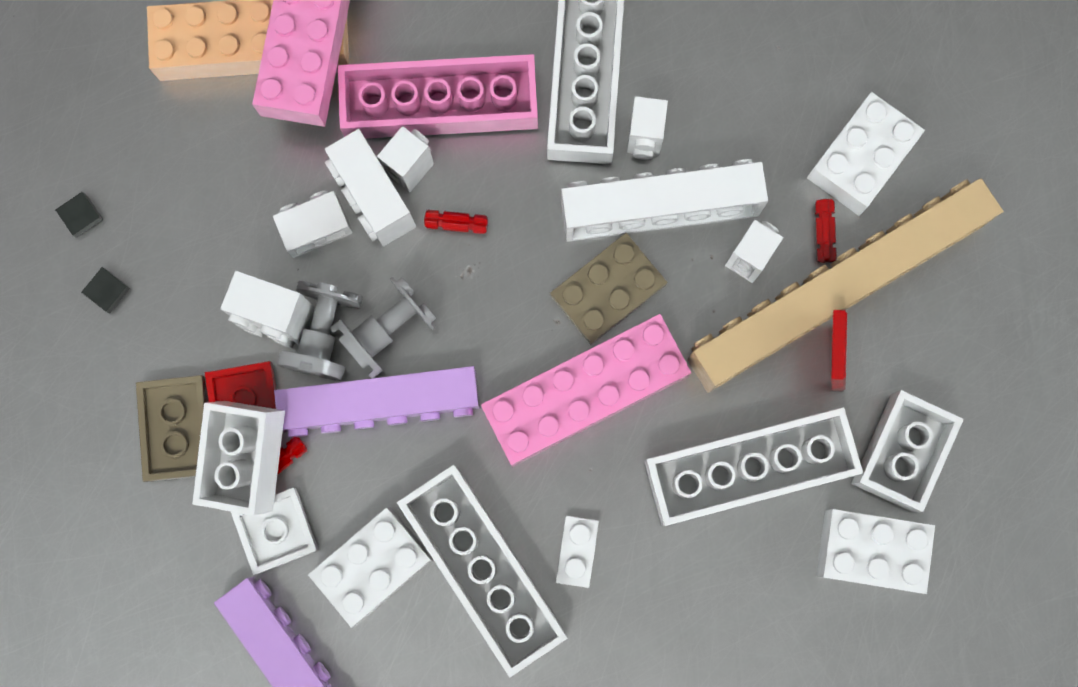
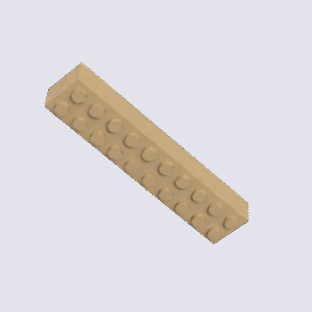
(849, 280)

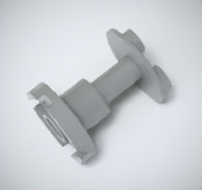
(374, 334)
(317, 343)

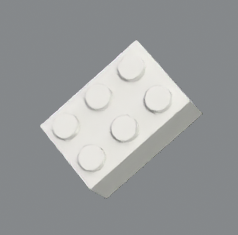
(865, 154)
(368, 189)
(267, 309)
(908, 451)
(238, 457)
(875, 551)
(370, 567)

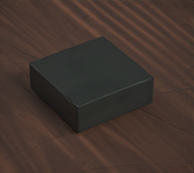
(79, 214)
(105, 290)

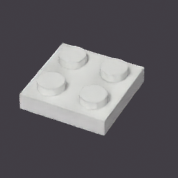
(276, 535)

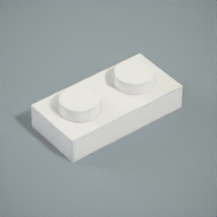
(577, 551)

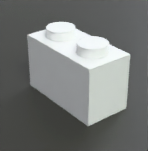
(647, 127)
(406, 158)
(312, 223)
(754, 250)

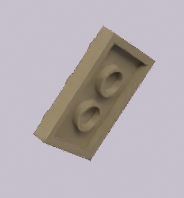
(608, 288)
(170, 426)

